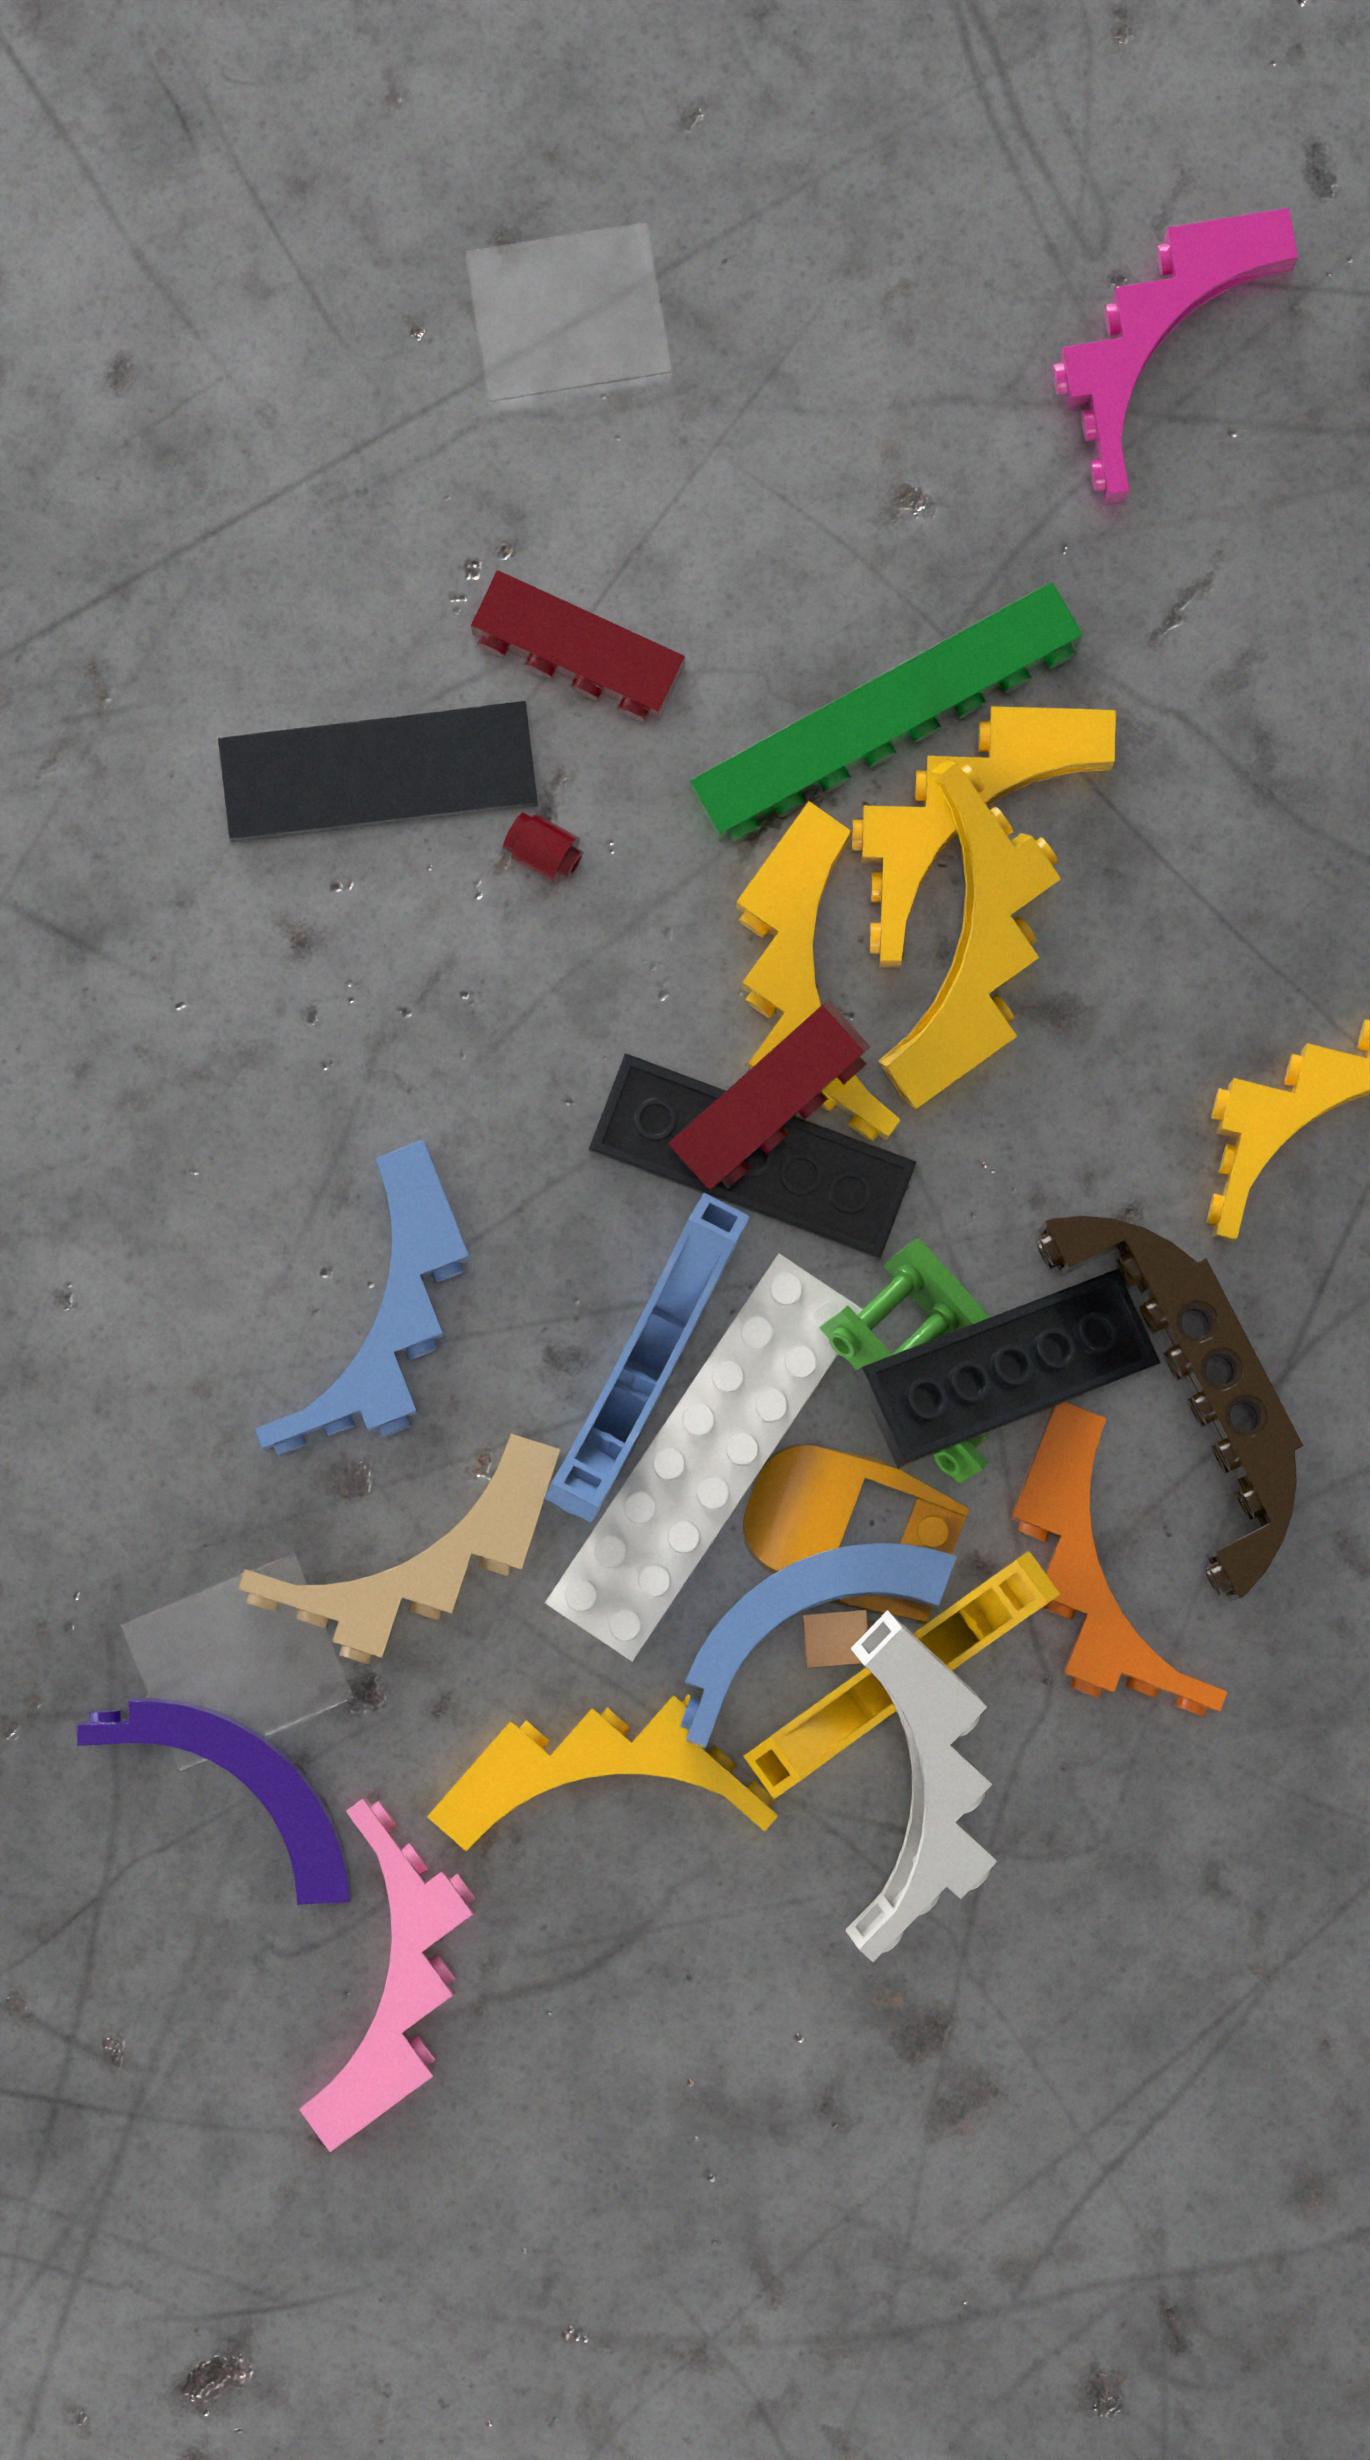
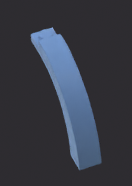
(831, 1575)

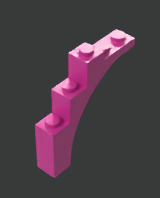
(1201, 264)

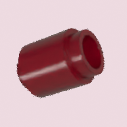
(543, 847)

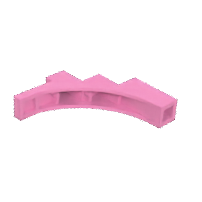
(388, 2061)

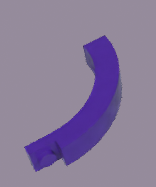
(266, 1770)

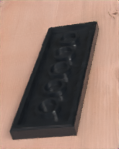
(377, 771)
(807, 1181)
(1007, 1368)

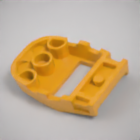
(806, 1504)

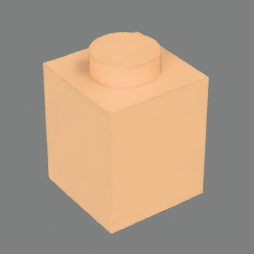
(831, 1637)

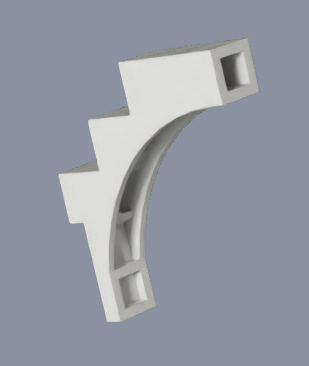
(945, 1785)

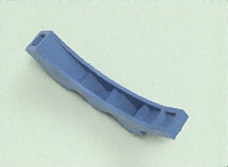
(423, 1245)
(648, 1358)

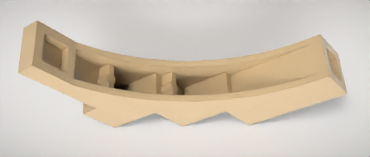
(494, 1529)

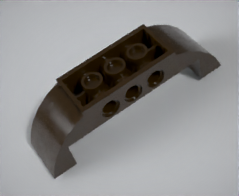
(1179, 1285)

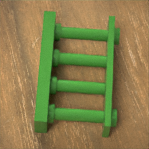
(948, 1309)

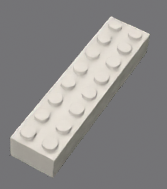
(702, 1461)

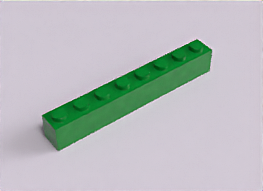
(887, 712)

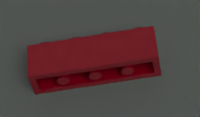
(577, 646)
(769, 1095)

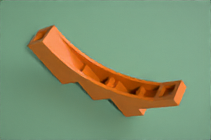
(1058, 1504)

